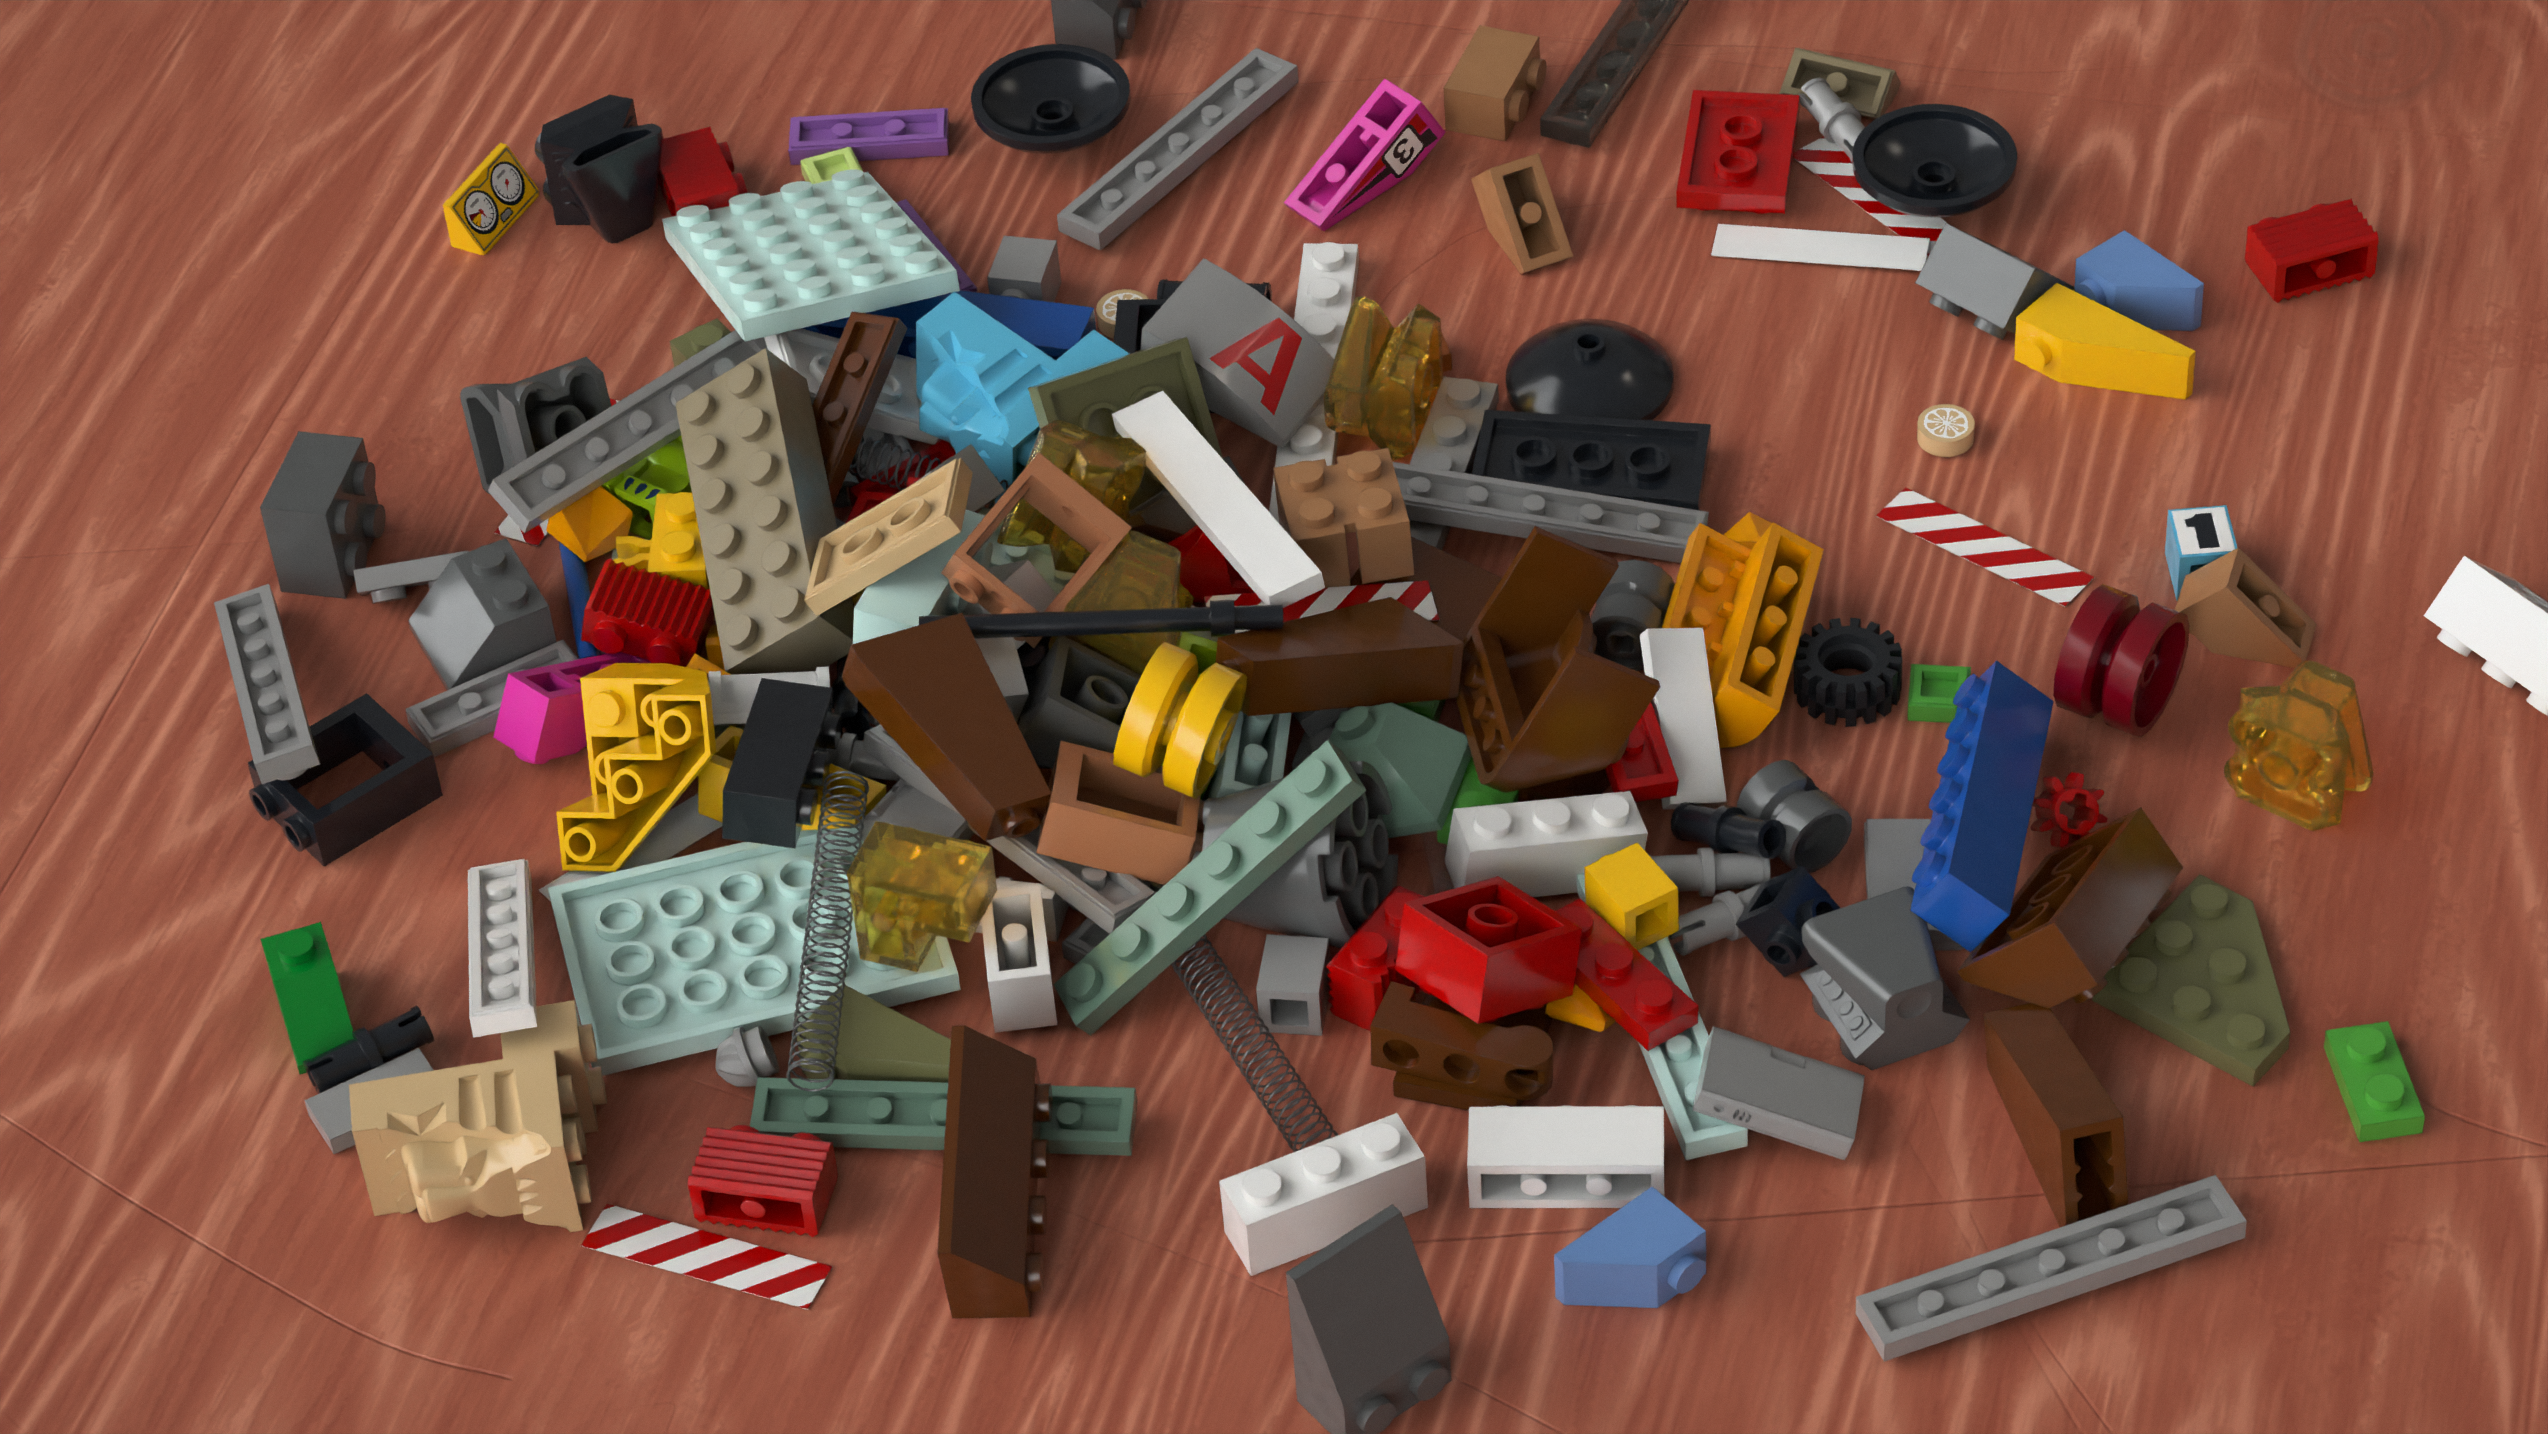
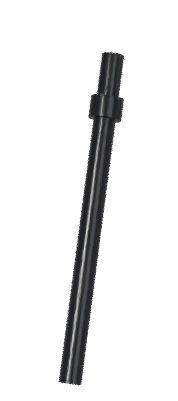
(1220, 618)

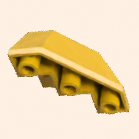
(645, 746)

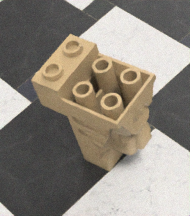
(487, 1132)

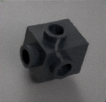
(1777, 916)

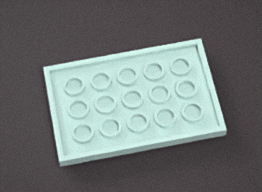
(808, 254)
(714, 944)

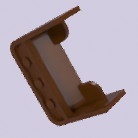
(1529, 675)

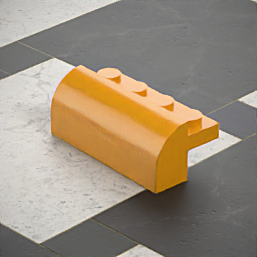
(1750, 618)

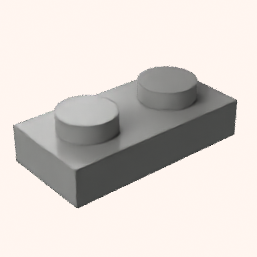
(390, 580)

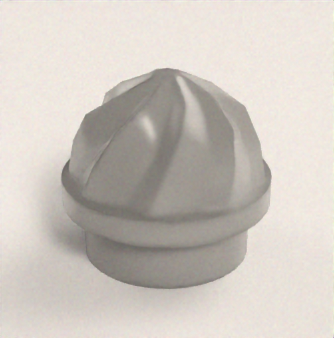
(746, 1057)

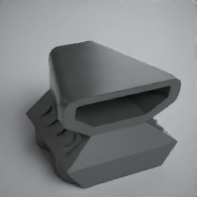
(525, 416)
(1880, 980)

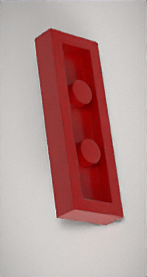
(1627, 982)

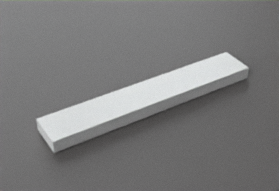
(1219, 502)
(501, 948)

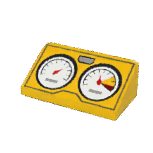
(489, 202)

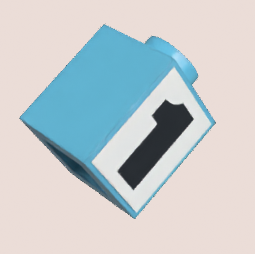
(2196, 539)

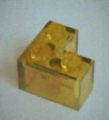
(916, 887)

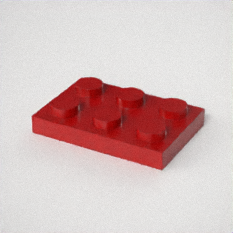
(1738, 151)

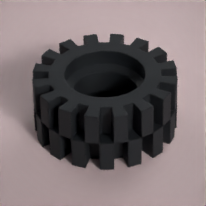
(1848, 695)

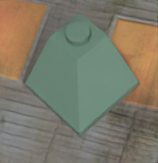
(1414, 757)

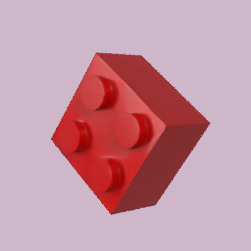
(1488, 949)

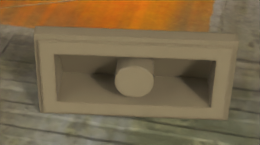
(1861, 84)

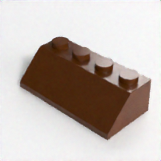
(2077, 915)
(992, 1178)

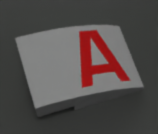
(1247, 352)

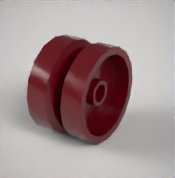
(2121, 660)

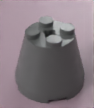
(1331, 879)

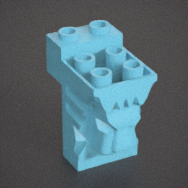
(978, 378)

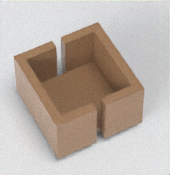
(1355, 495)

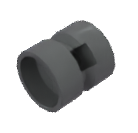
(1627, 607)
(1812, 818)

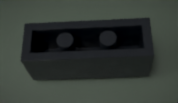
(780, 763)

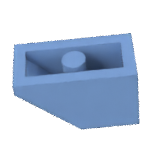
(2140, 284)
(1633, 1257)

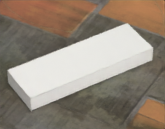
(1686, 713)

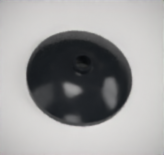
(1050, 98)
(1934, 160)
(1591, 371)

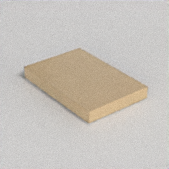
(889, 536)

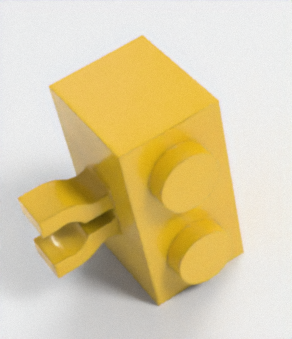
(674, 542)

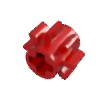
(2048, 809)

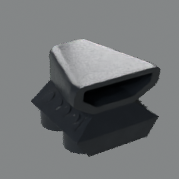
(602, 168)

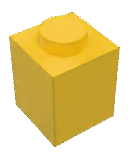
(1633, 896)

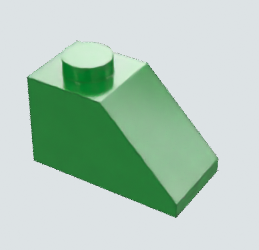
(307, 991)

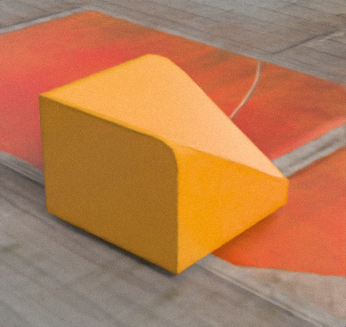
(591, 524)

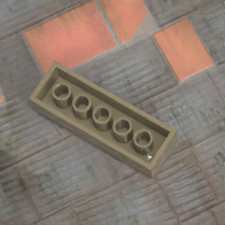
(761, 516)

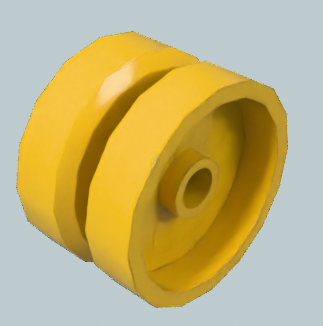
(1180, 720)

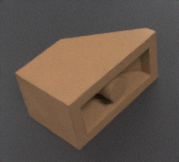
(1522, 213)
(2244, 613)

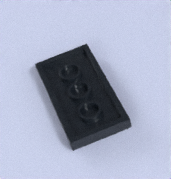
(1597, 455)

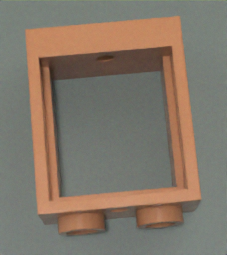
(1062, 503)
(1118, 818)

